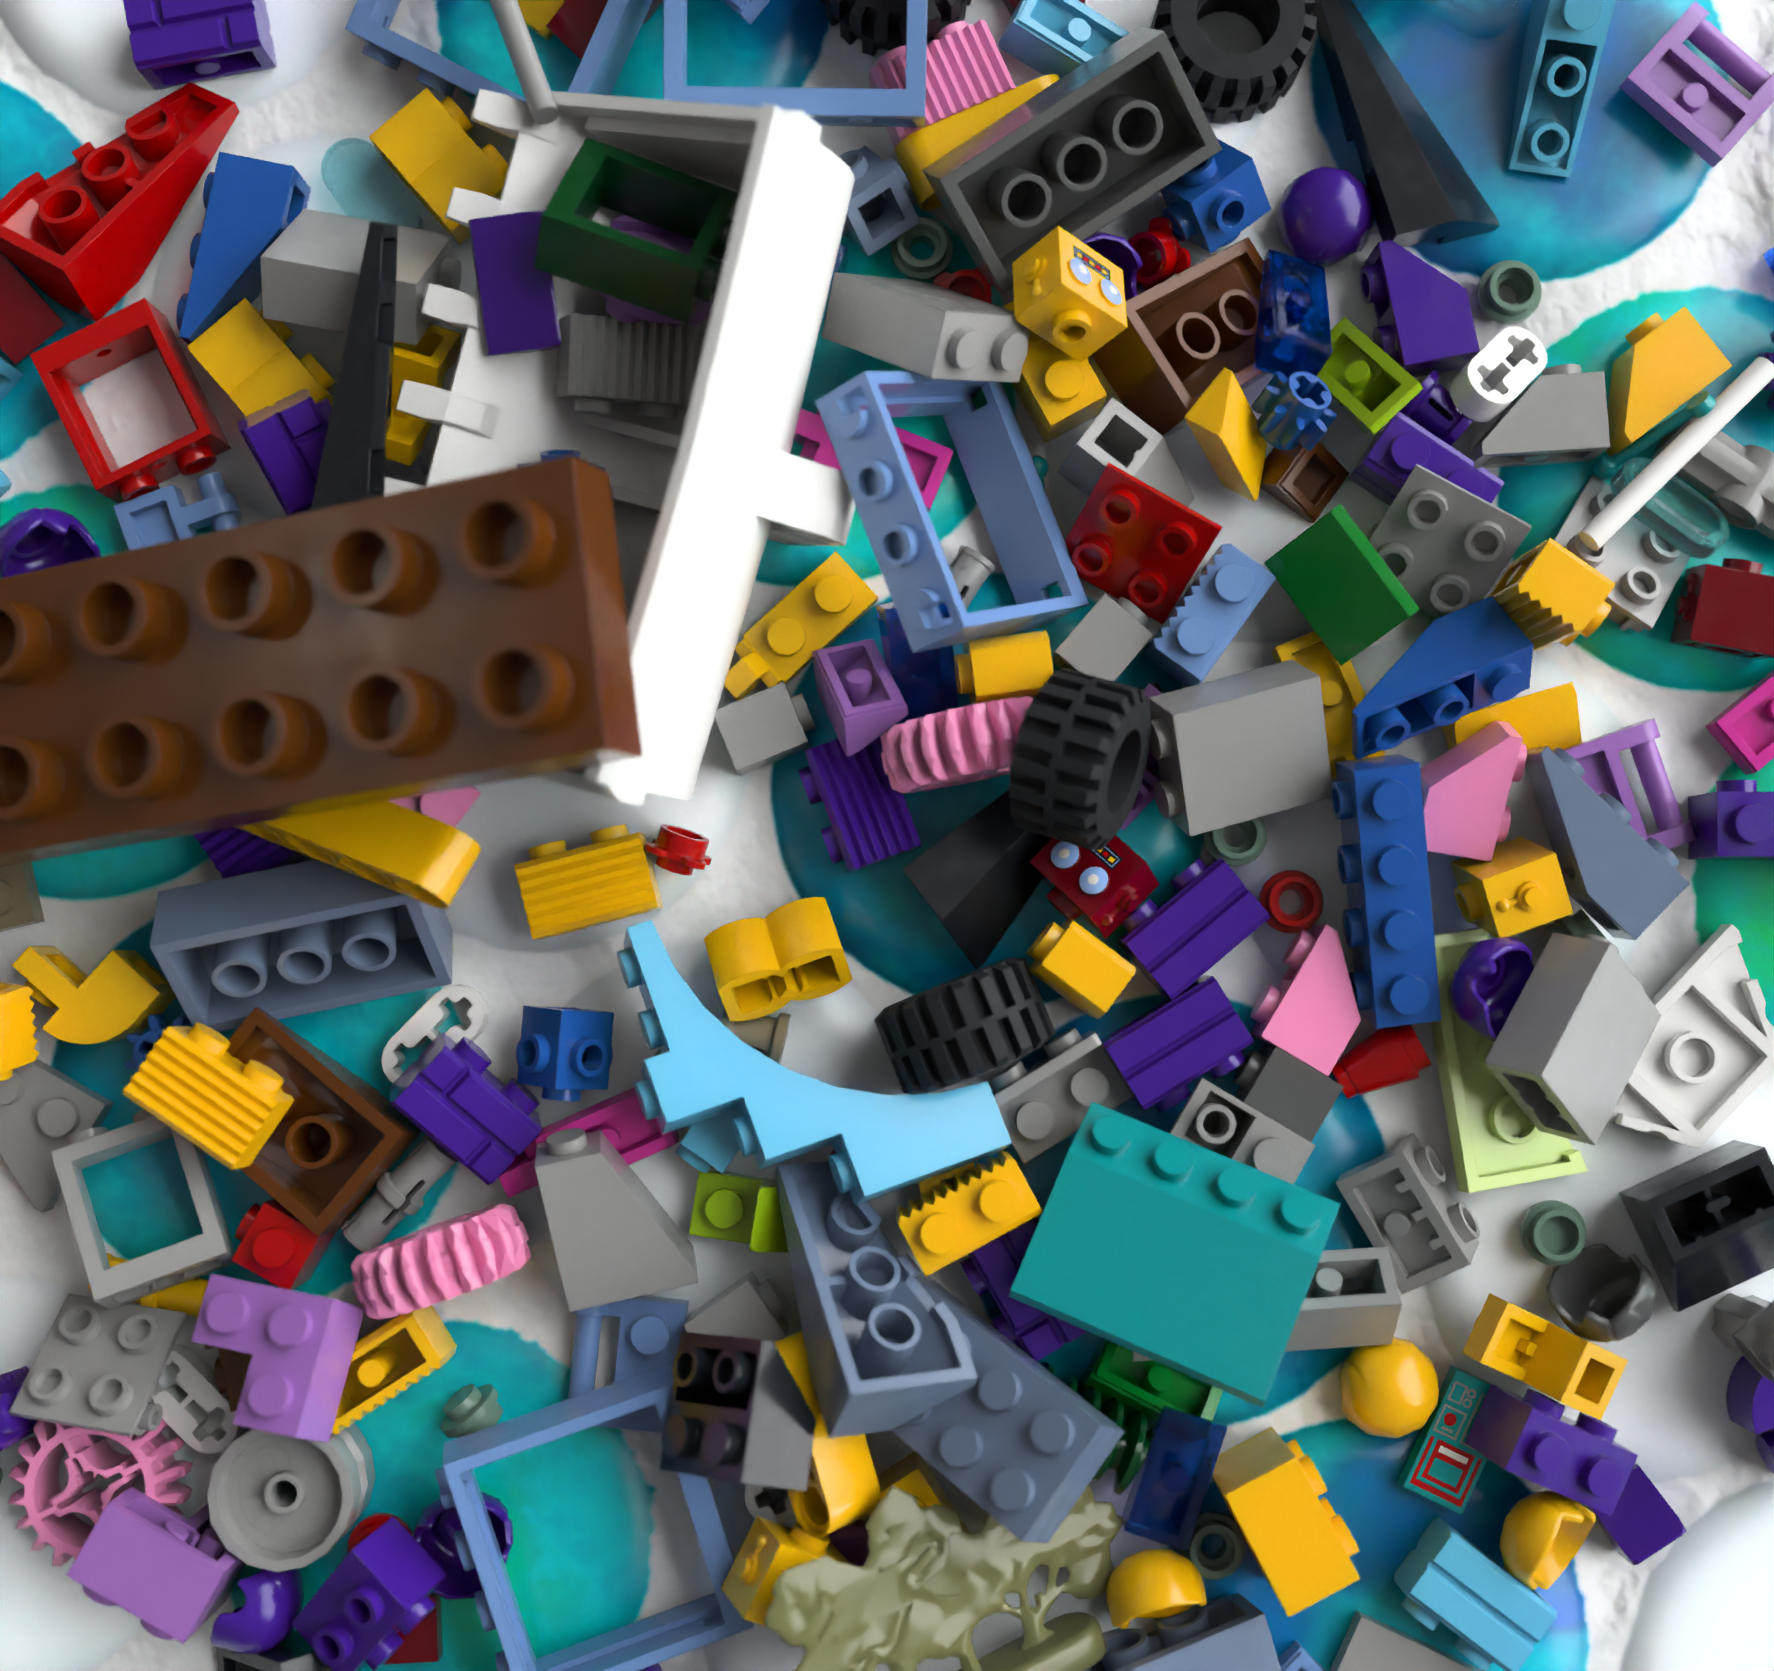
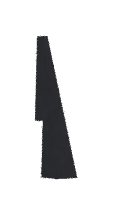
(1406, 163)
(362, 403)
(980, 877)

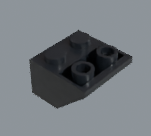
(1707, 1221)
(737, 1414)

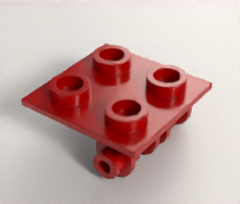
(1138, 542)

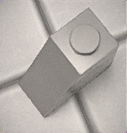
(606, 1224)

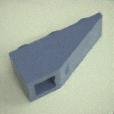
(1601, 857)

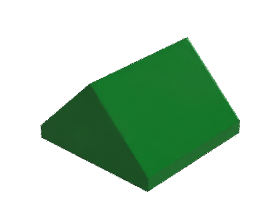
(1341, 585)

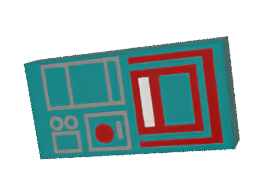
(1441, 1461)

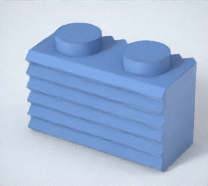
(1209, 615)

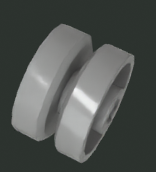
(281, 1523)

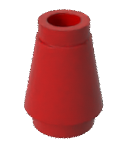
(1381, 1061)

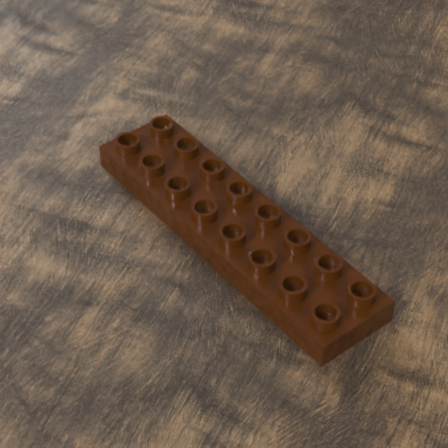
(316, 663)

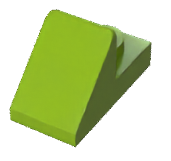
(1365, 379)
(739, 1211)

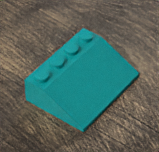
(1175, 1252)

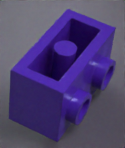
(1732, 823)
(1551, 1449)
(369, 1599)

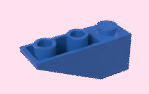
(245, 213)
(1445, 674)

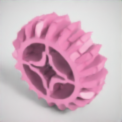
(953, 745)
(440, 1261)
(88, 1458)

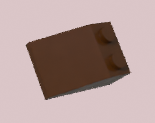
(1185, 336)
(333, 1135)

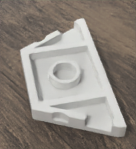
(1704, 1050)

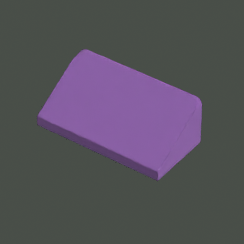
(857, 693)

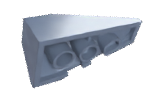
(867, 1323)

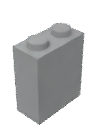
(316, 267)
(926, 328)
(1240, 747)
(1574, 1037)

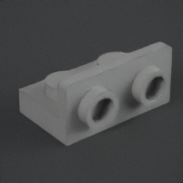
(1054, 1094)
(1410, 1210)

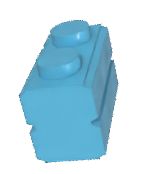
(1474, 1597)

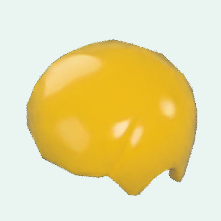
(1388, 1388)
(1543, 1537)
(1153, 1586)

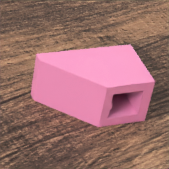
(1469, 792)
(1314, 1003)

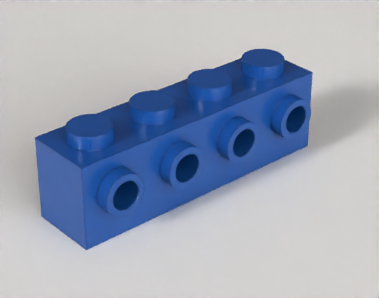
(1387, 890)

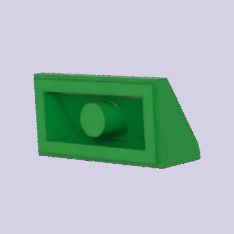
(1147, 1385)

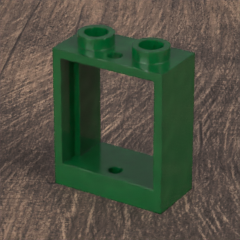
(625, 264)

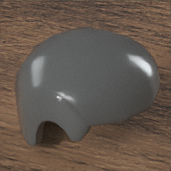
(1603, 1294)

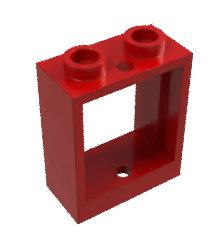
(101, 349)

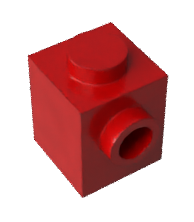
(279, 1245)

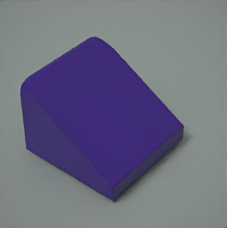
(1640, 1520)

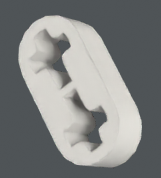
(1494, 369)
(429, 1018)
(184, 1414)

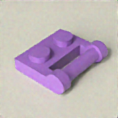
(1695, 98)
(1606, 774)

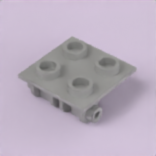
(1445, 542)
(1633, 558)
(100, 1367)

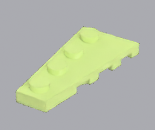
(1487, 1129)

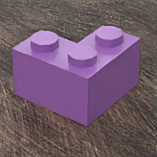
(297, 1350)
(157, 1565)

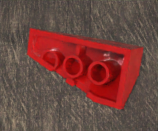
(105, 216)

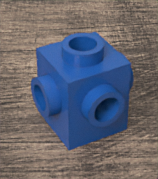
(1216, 199)
(565, 1050)

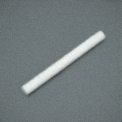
(1676, 454)

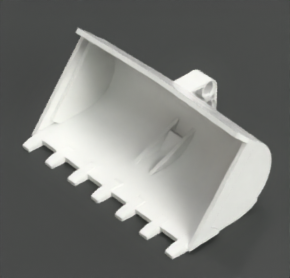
(689, 490)

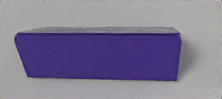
(513, 295)

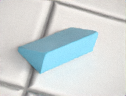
(1057, 35)

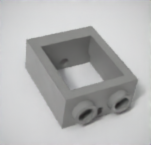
(160, 1268)

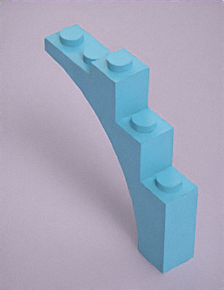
(708, 1070)

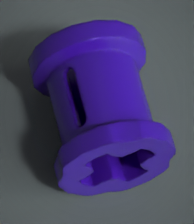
(1436, 411)

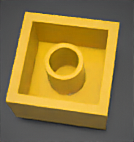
(1287, 1528)

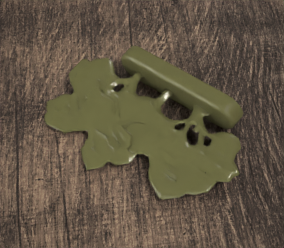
(936, 1583)

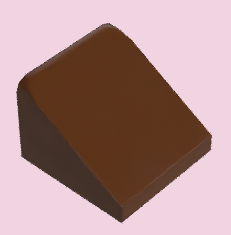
(1303, 479)

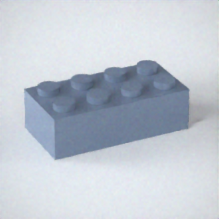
(295, 943)
(1015, 1437)

